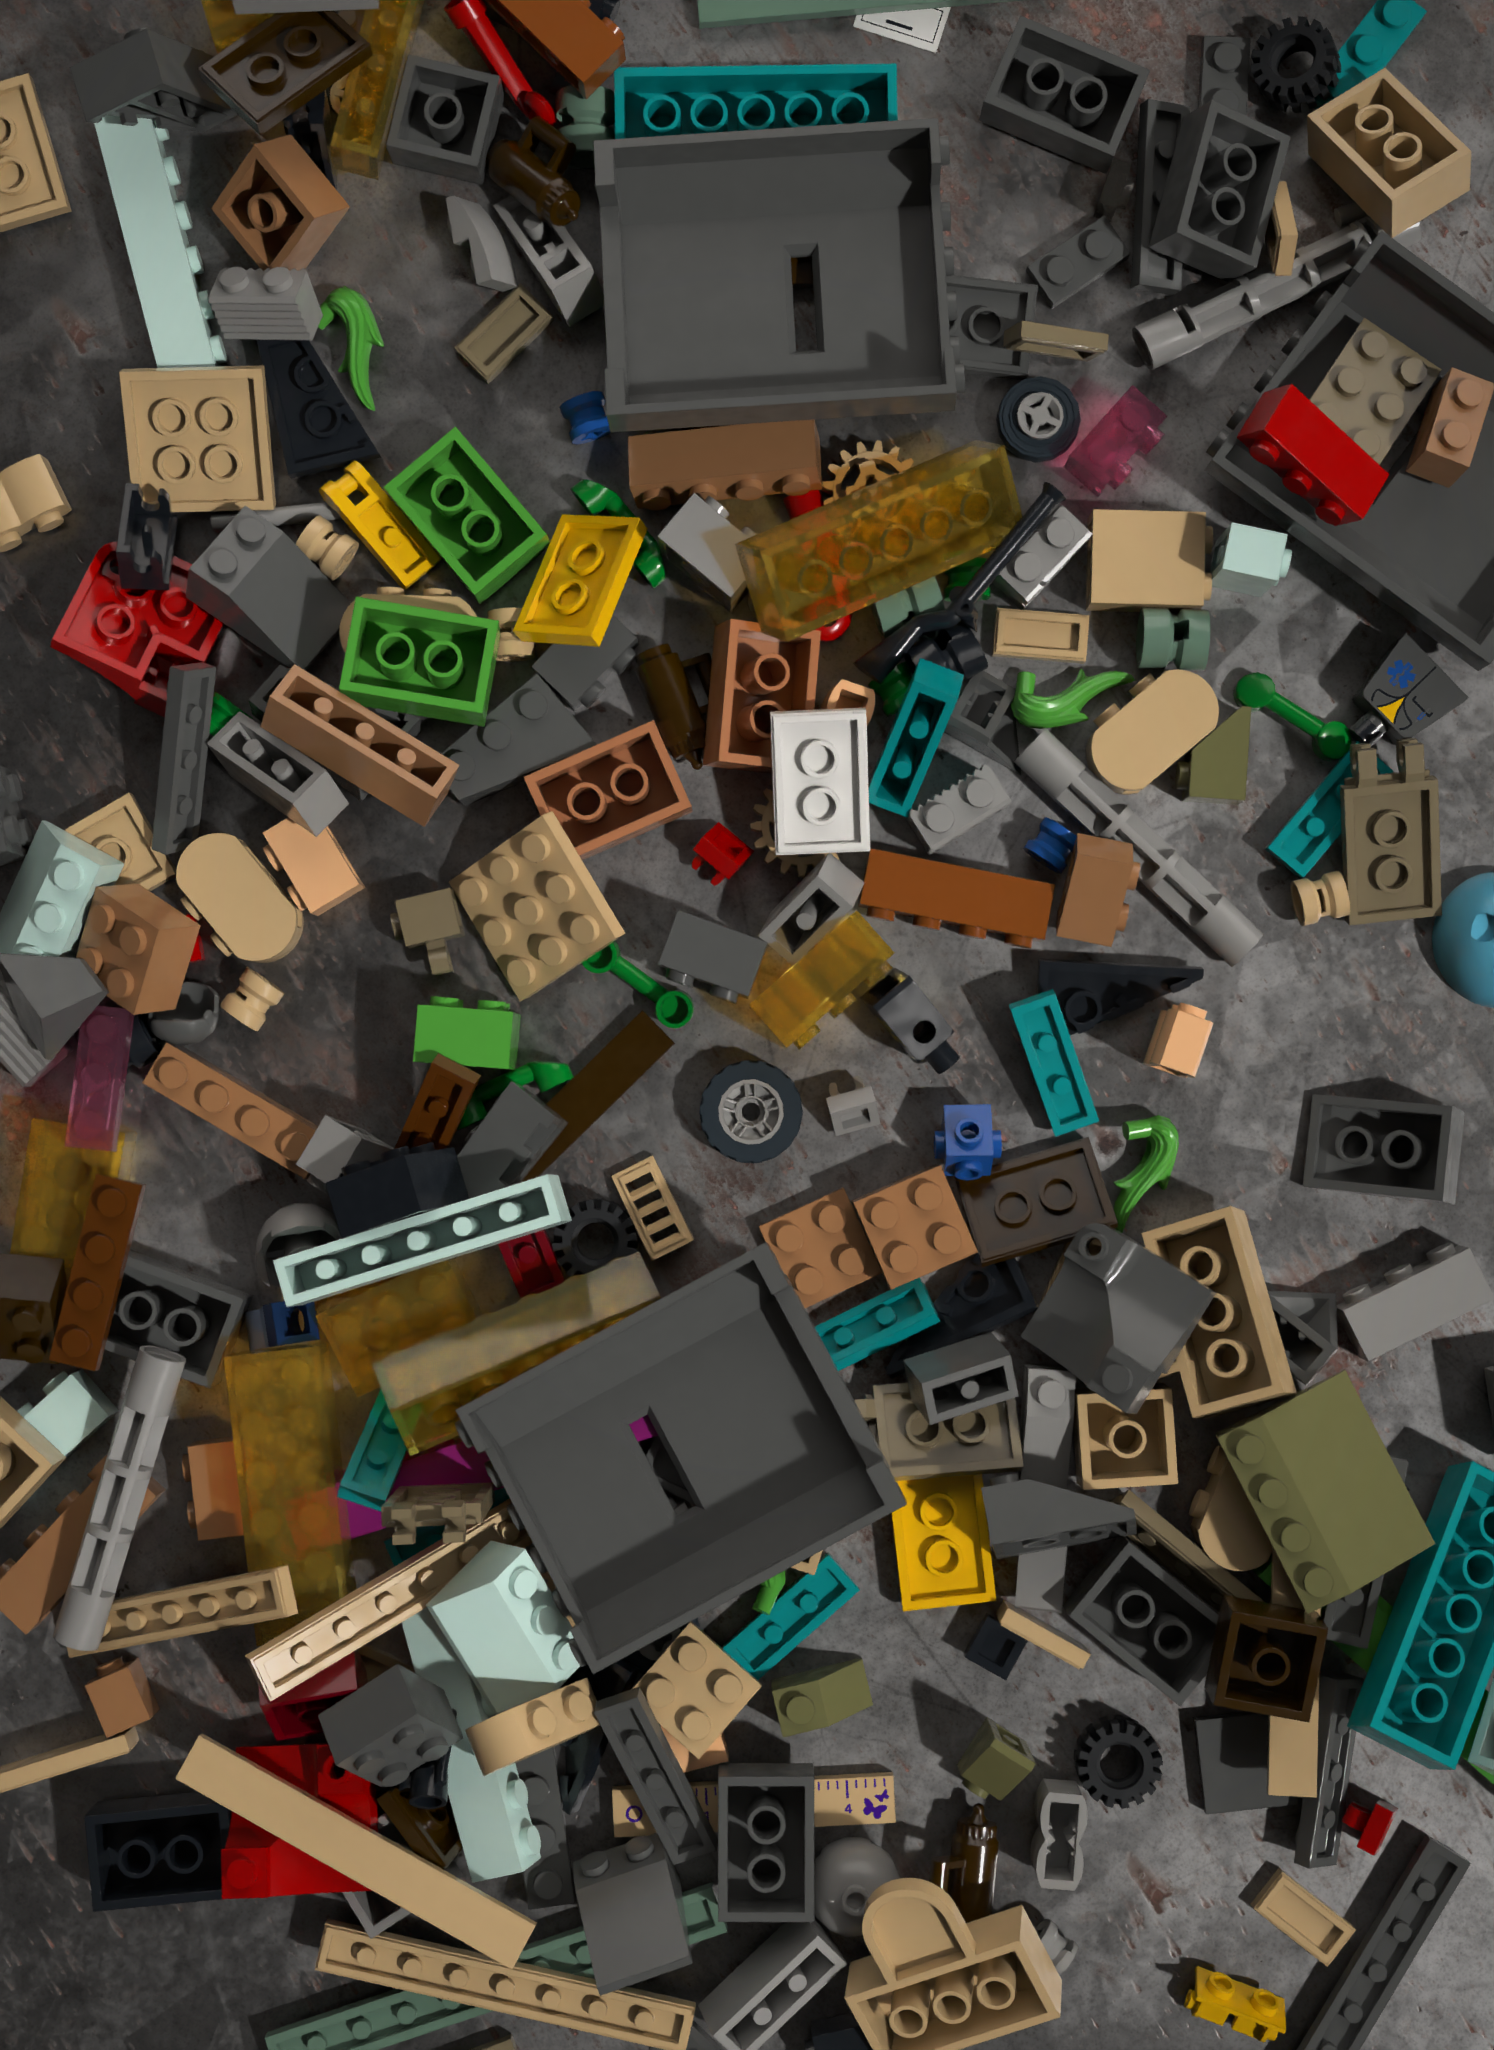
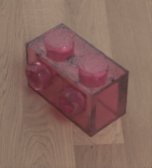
(1118, 437)

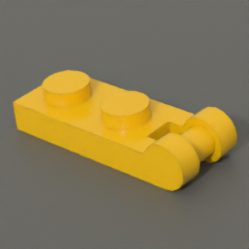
(380, 525)

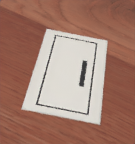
(913, 27)

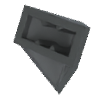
(986, 720)
(51, 996)
(1306, 1329)

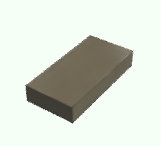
(504, 333)
(1055, 341)

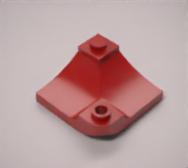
(135, 632)
(266, 1866)

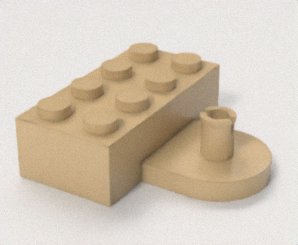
(1236, 1346)
(945, 1979)

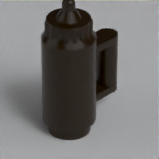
(531, 179)
(673, 700)
(971, 1866)

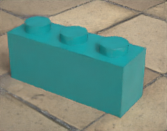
(914, 737)

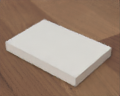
(820, 781)

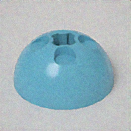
(1466, 939)

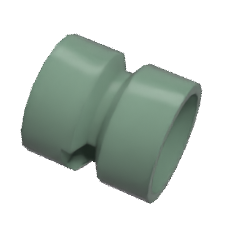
(585, 121)
(901, 607)
(1157, 633)

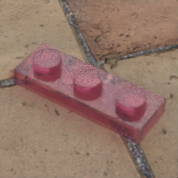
(99, 1079)

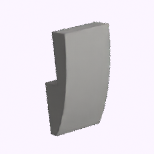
(475, 230)
(1041, 1580)

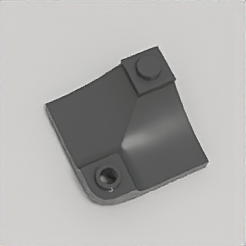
(1117, 1316)

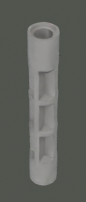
(1255, 294)
(1160, 865)
(119, 1498)

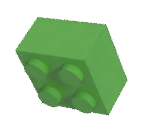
(467, 1035)

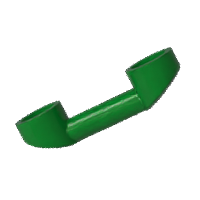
(595, 499)
(1258, 691)
(673, 1007)
(546, 1076)

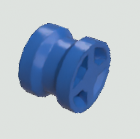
(586, 417)
(1051, 845)

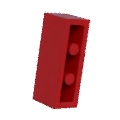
(1312, 455)

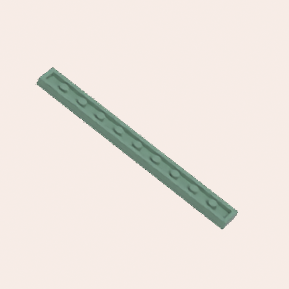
(406, 2014)

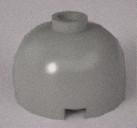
(290, 1232)
(845, 1879)

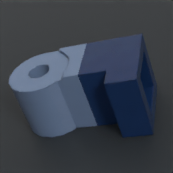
(280, 1326)

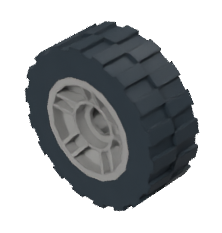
(745, 1139)

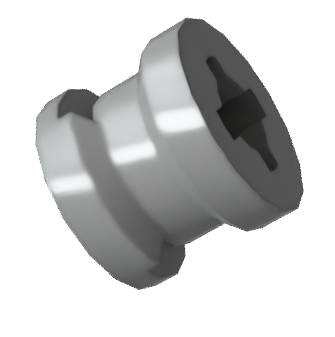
(1059, 1949)

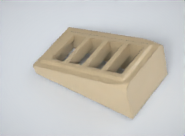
(669, 1243)

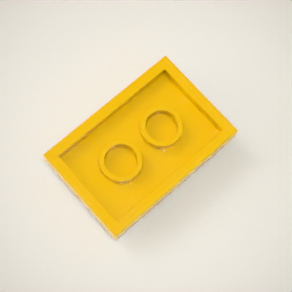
(580, 580)
(943, 1543)

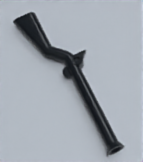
(888, 653)

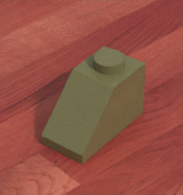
(1218, 764)
(820, 1696)
(995, 1761)

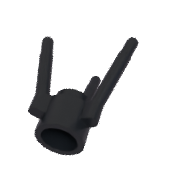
(428, 1783)

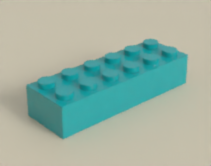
(750, 97)
(1439, 1632)

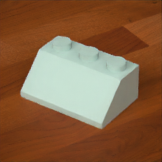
(54, 894)
(505, 1627)

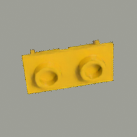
(1255, 2010)

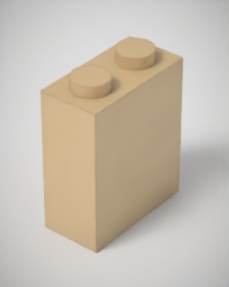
(1147, 560)

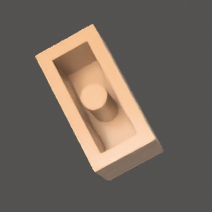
(314, 865)

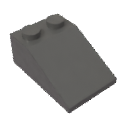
(267, 590)
(1384, 1148)
(1042, 1517)
(632, 1913)

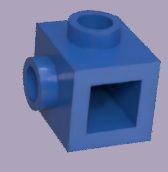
(967, 1141)

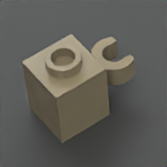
(429, 921)

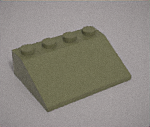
(1325, 1491)

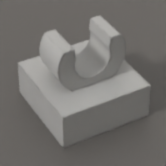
(852, 1109)

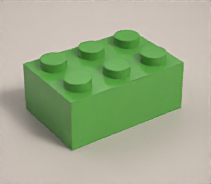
(467, 515)
(420, 661)

